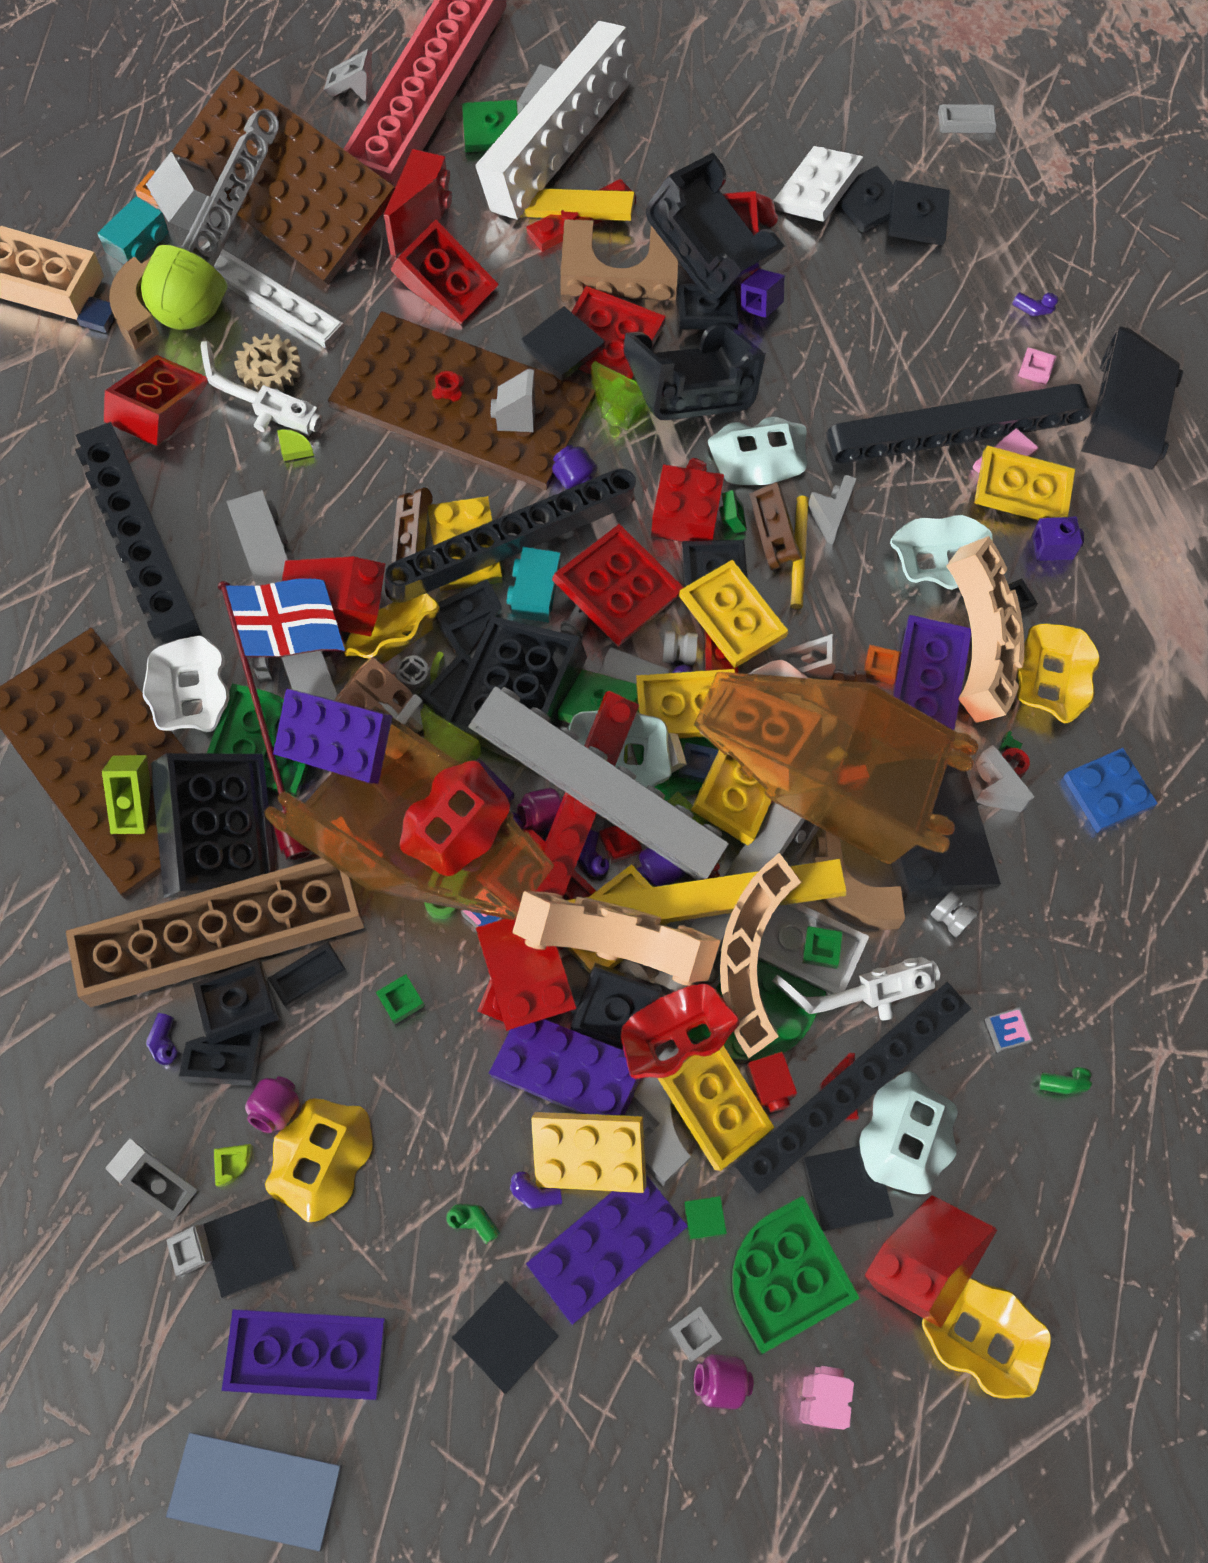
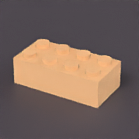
(46, 273)

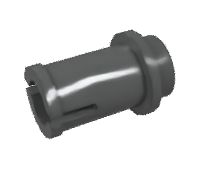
(576, 623)

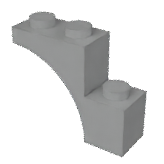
(663, 1150)

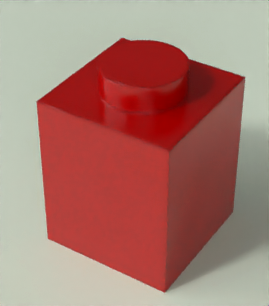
(771, 1082)

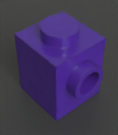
(762, 292)
(1057, 538)

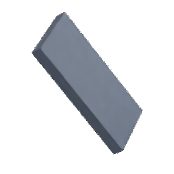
(254, 1491)

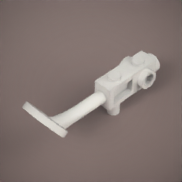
(268, 403)
(876, 988)

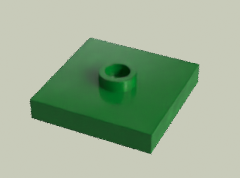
(486, 122)
(589, 692)

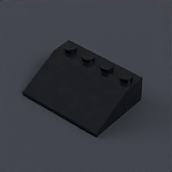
(525, 659)
(211, 820)
(966, 863)

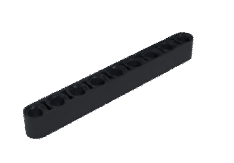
(957, 423)
(503, 545)

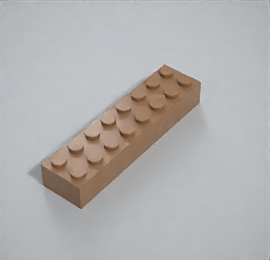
(211, 931)

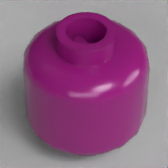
(539, 809)
(272, 1104)
(723, 1381)

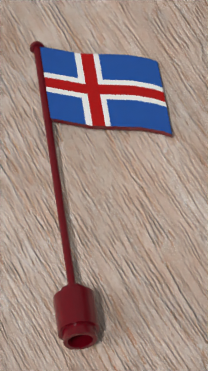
(281, 622)

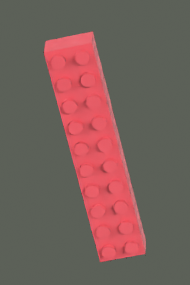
(422, 84)

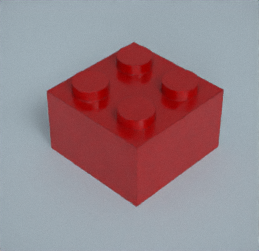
(686, 504)

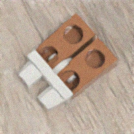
(377, 687)

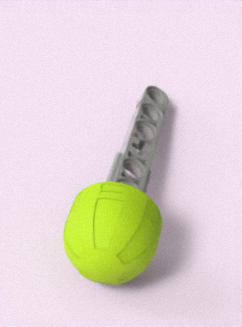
(181, 282)

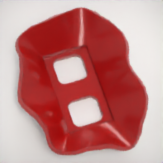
(470, 834)
(671, 1019)

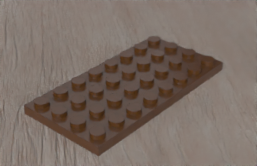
(308, 189)
(393, 387)
(66, 726)

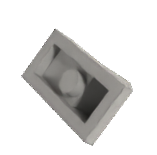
(353, 74)
(829, 511)
(1006, 787)

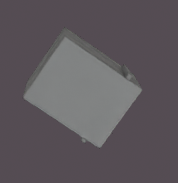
(181, 190)

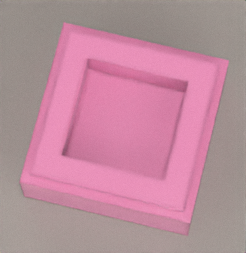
(1037, 366)

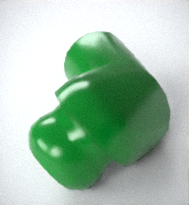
(1063, 1084)
(473, 1217)

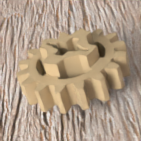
(268, 363)

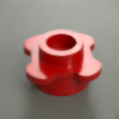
(448, 379)

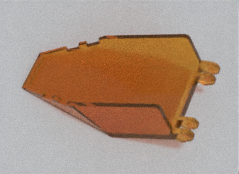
(839, 756)
(362, 823)

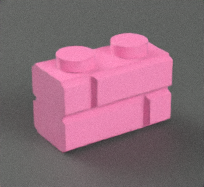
(827, 1398)

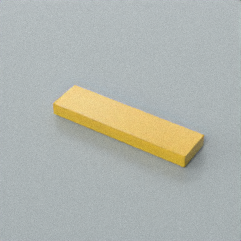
(588, 203)

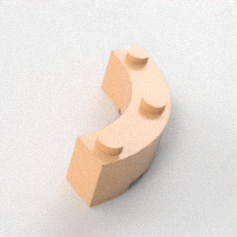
(994, 628)
(614, 933)
(741, 952)

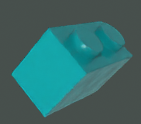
(133, 231)
(534, 590)

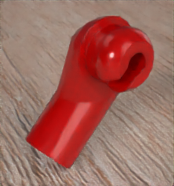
(766, 210)

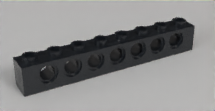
(110, 467)
(849, 1090)

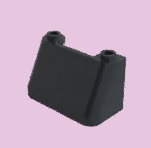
(706, 229)
(697, 381)
(1133, 401)

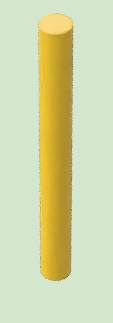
(798, 569)

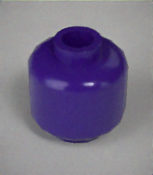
(573, 466)
(658, 869)

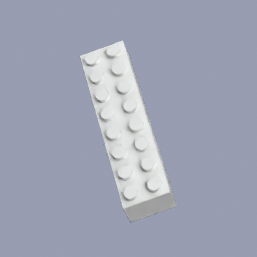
(556, 119)

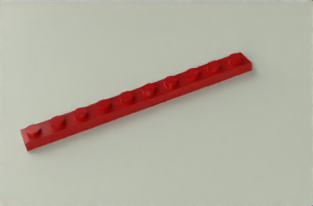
(573, 817)

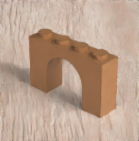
(580, 268)

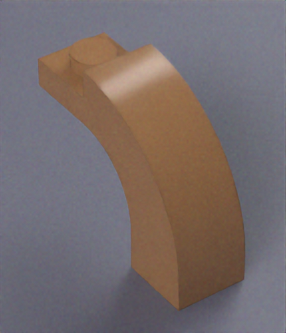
(128, 304)
(863, 905)

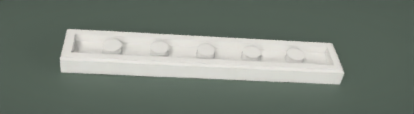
(277, 299)

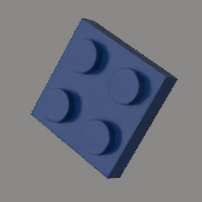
(1110, 790)

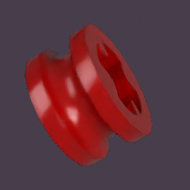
(1021, 757)

